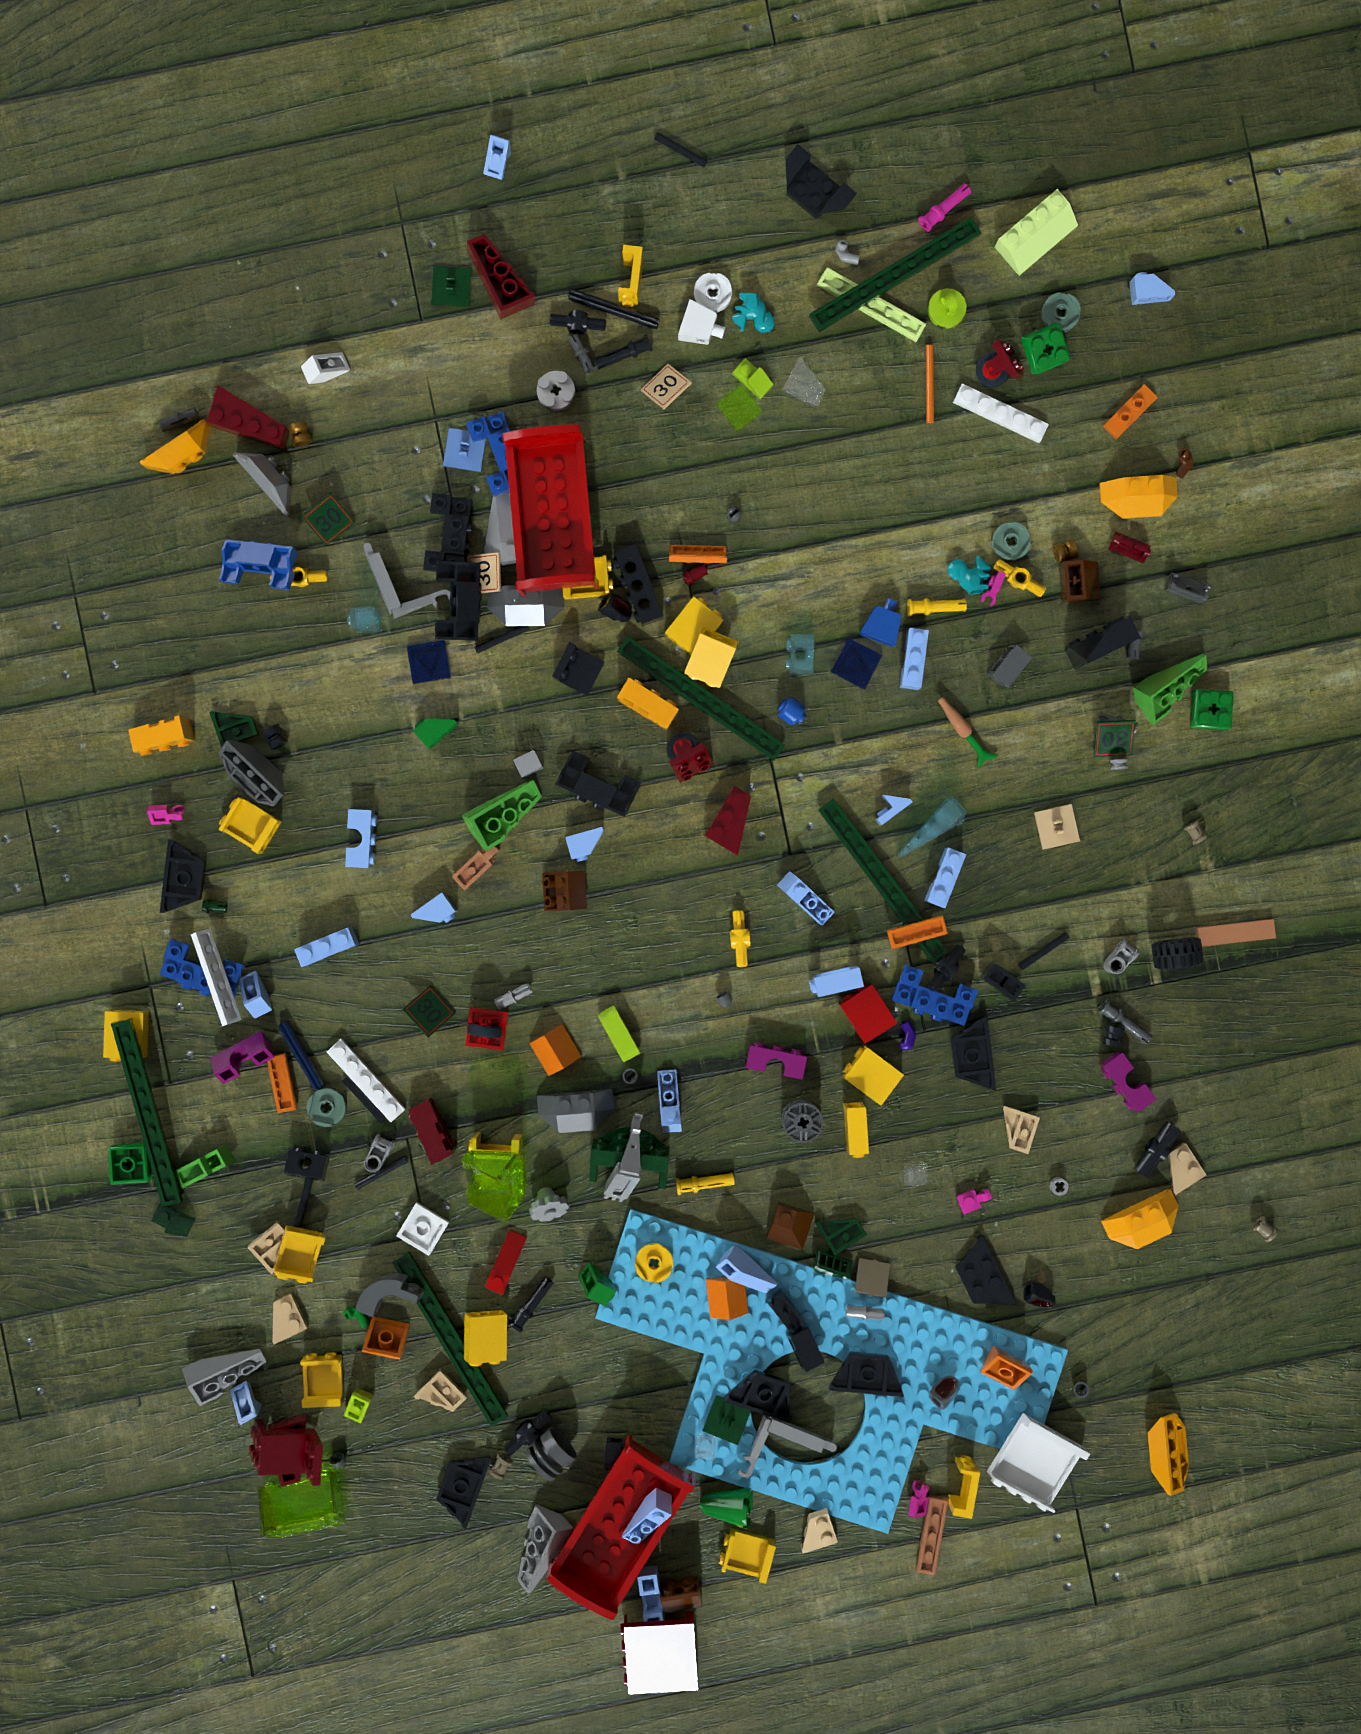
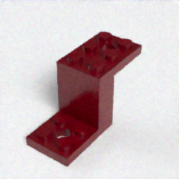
(286, 1451)

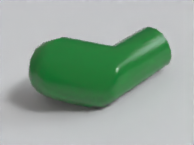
(350, 1312)

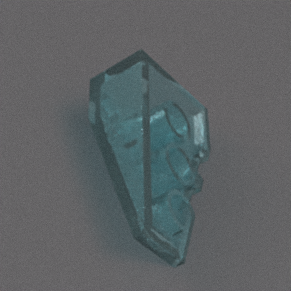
(943, 819)

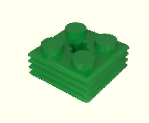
(1035, 343)
(1203, 718)
(123, 1173)

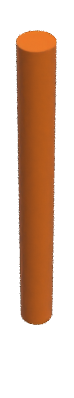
(929, 384)

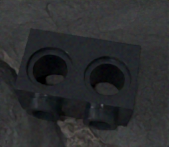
(1002, 981)

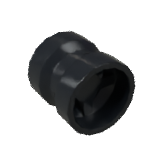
(275, 736)
(1113, 1035)

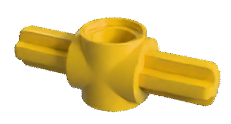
(308, 576)
(1028, 583)
(740, 938)

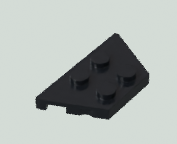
(182, 878)
(973, 1054)
(983, 1276)
(867, 1375)
(763, 1395)
(462, 1486)

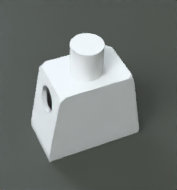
(699, 324)

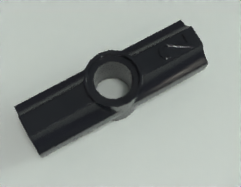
(1157, 1149)

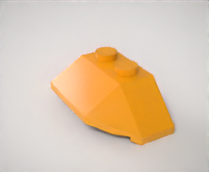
(180, 451)
(1139, 495)
(1143, 1221)
(1169, 1453)

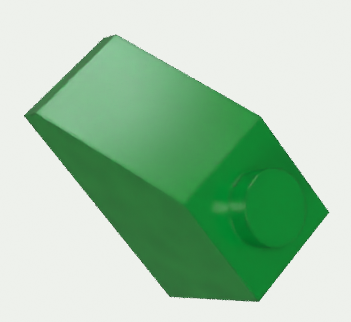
(433, 730)
(597, 1285)

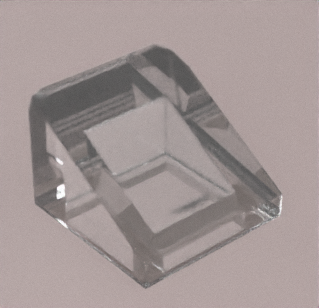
(915, 1175)
(705, 1447)

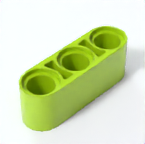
(619, 1033)

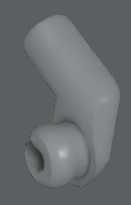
(844, 254)

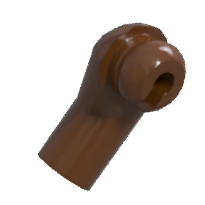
(1186, 462)

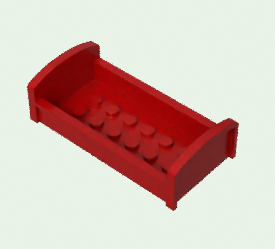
(550, 508)
(596, 1562)

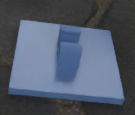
(462, 452)

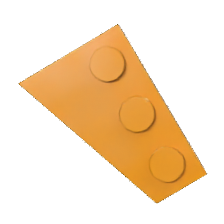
(648, 703)
(161, 735)

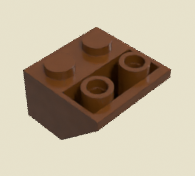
(1079, 581)
(564, 891)
(680, 1594)

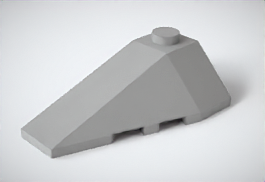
(500, 530)
(212, 1375)
(545, 1540)

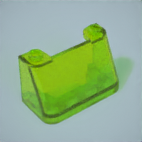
(497, 1182)
(300, 1507)

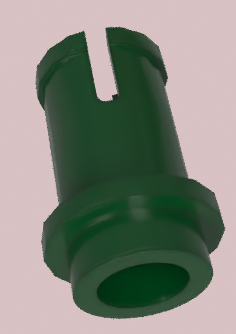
(214, 906)

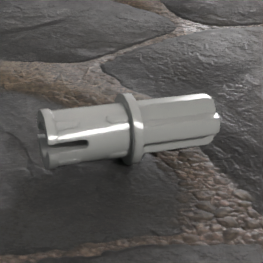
(513, 996)
(865, 1312)

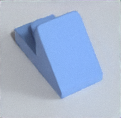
(497, 155)
(896, 805)
(244, 1402)

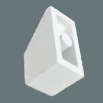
(324, 367)

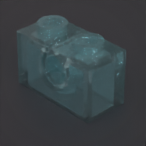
(364, 620)
(800, 666)

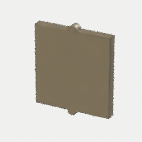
(872, 1277)

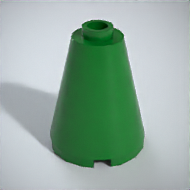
(729, 1506)

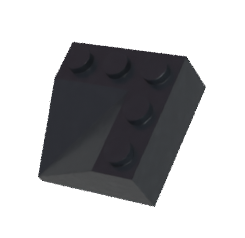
(1096, 645)

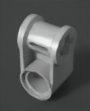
(1123, 954)
(380, 1150)

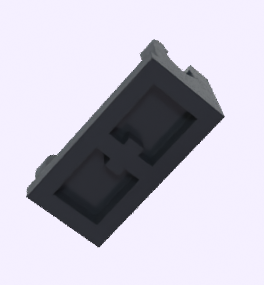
(786, 1310)
(805, 1348)

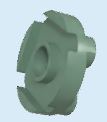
(1061, 301)
(1010, 530)
(318, 1113)

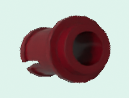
(695, 574)

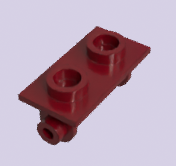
(1130, 547)

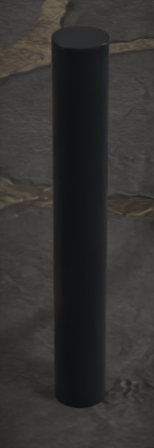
(680, 149)
(501, 638)
(1043, 951)
(364, 1100)
(381, 1172)
(303, 1203)

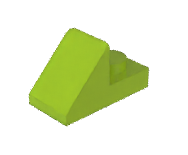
(753, 378)
(358, 1405)

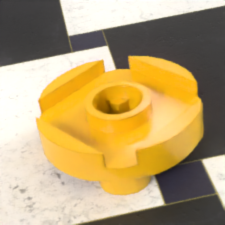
(650, 1273)

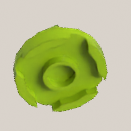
(947, 308)

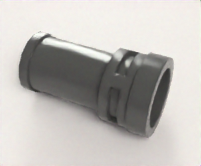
(1134, 647)

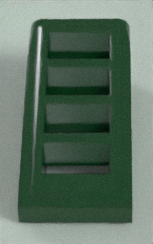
(824, 1269)

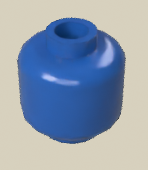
(791, 711)

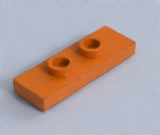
(1130, 411)
(698, 553)
(917, 932)
(282, 1083)

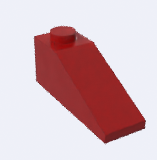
(505, 1262)

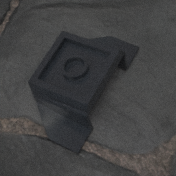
(812, 187)

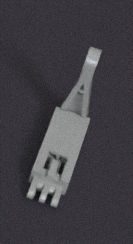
(388, 591)
(628, 1172)
(788, 1431)

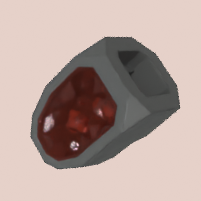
(944, 1391)

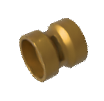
(299, 434)
(1065, 551)

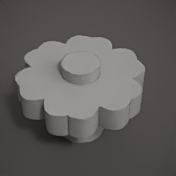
(548, 1205)

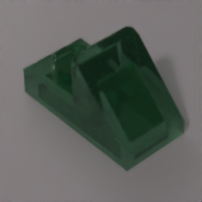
(173, 1220)

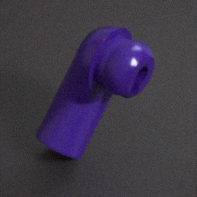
(910, 1036)

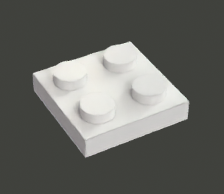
(422, 1228)

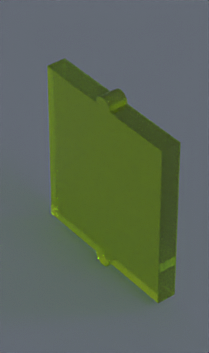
(739, 408)

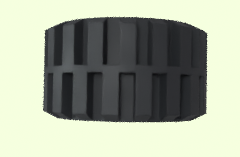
(1177, 953)

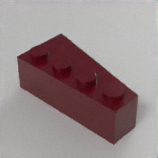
(500, 281)
(241, 419)

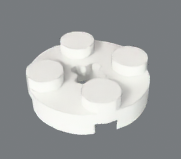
(713, 282)
(565, 396)

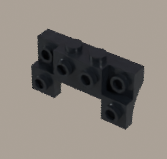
(455, 530)
(464, 600)
(592, 789)

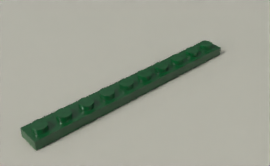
(895, 274)
(700, 698)
(878, 874)
(146, 1112)
(452, 1341)

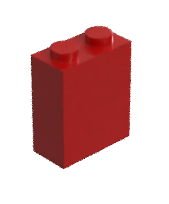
(867, 1012)

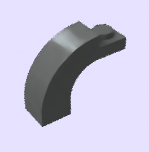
(388, 1284)

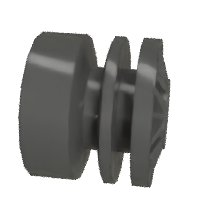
(791, 1117)
(551, 1454)

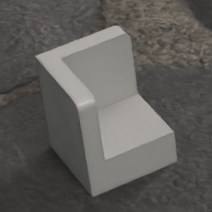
(528, 764)

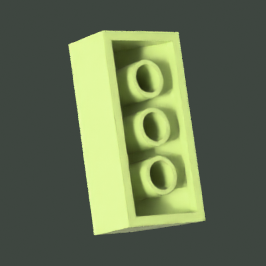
(1037, 232)

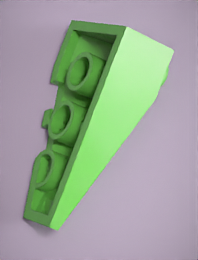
(1162, 689)
(496, 817)

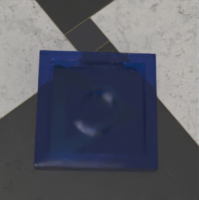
(428, 662)
(856, 664)

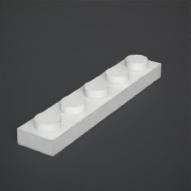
(1000, 413)
(216, 977)
(366, 1080)

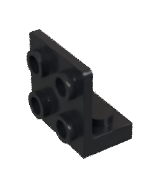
(578, 669)

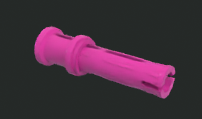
(938, 212)

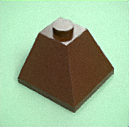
(790, 1225)

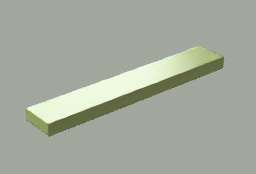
(877, 309)

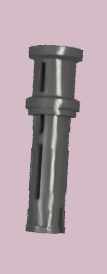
(1117, 1017)

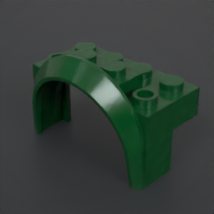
(609, 1155)

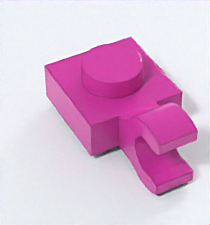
(995, 583)
(163, 815)
(970, 1201)
(919, 1502)

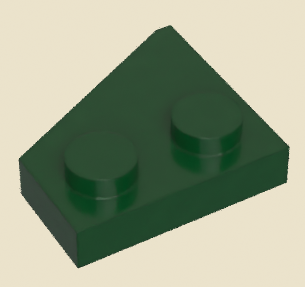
(233, 726)
(841, 1233)

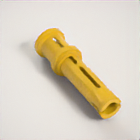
(926, 606)
(695, 1184)

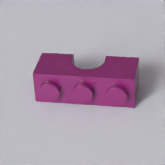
(793, 1061)
(228, 1062)
(1116, 1069)

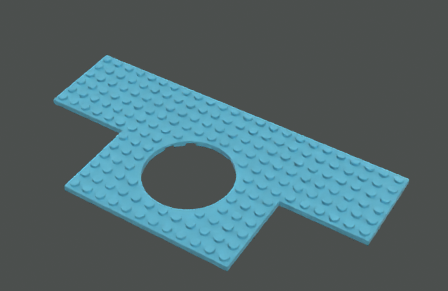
(919, 1338)

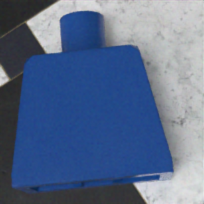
(883, 624)

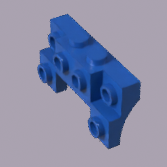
(493, 428)
(258, 558)
(190, 973)
(935, 1003)

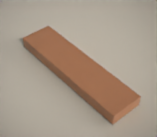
(1236, 932)
(932, 1535)

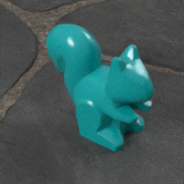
(753, 309)
(970, 579)

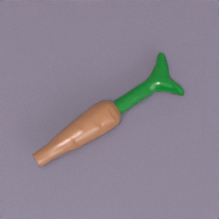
(965, 731)

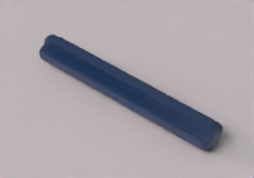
(300, 1055)

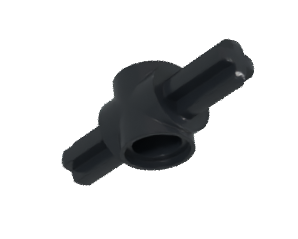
(577, 322)
(946, 968)
(527, 1432)

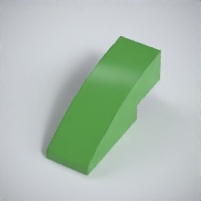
(204, 1166)

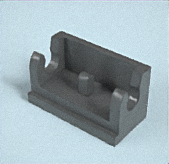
(1187, 588)
(1009, 665)

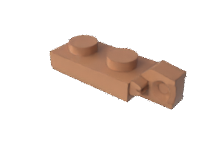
(475, 867)

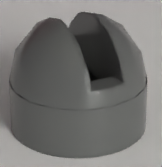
(736, 517)
(724, 999)
(627, 1073)
(1085, 1391)
(333, 1460)

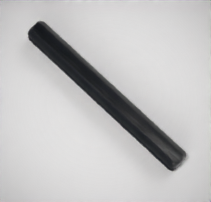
(613, 308)

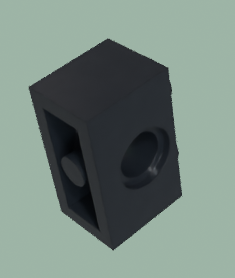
(316, 1171)

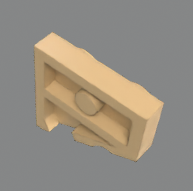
(1020, 1128)
(1184, 1168)
(267, 1246)
(287, 1318)
(442, 1392)
(818, 1531)

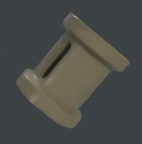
(1196, 832)
(1265, 1229)
(497, 1471)

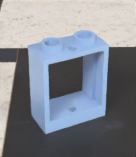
(836, 981)

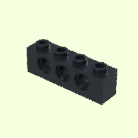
(632, 556)

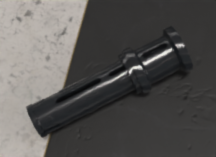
(632, 349)
(526, 1311)

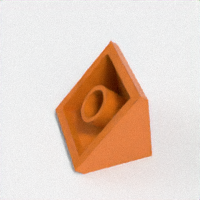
(555, 1050)
(726, 1298)
(386, 1338)
(1005, 1368)

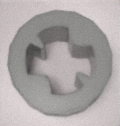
(1119, 764)
(1059, 1192)

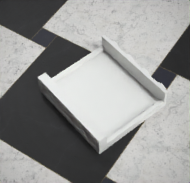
(1035, 1462)

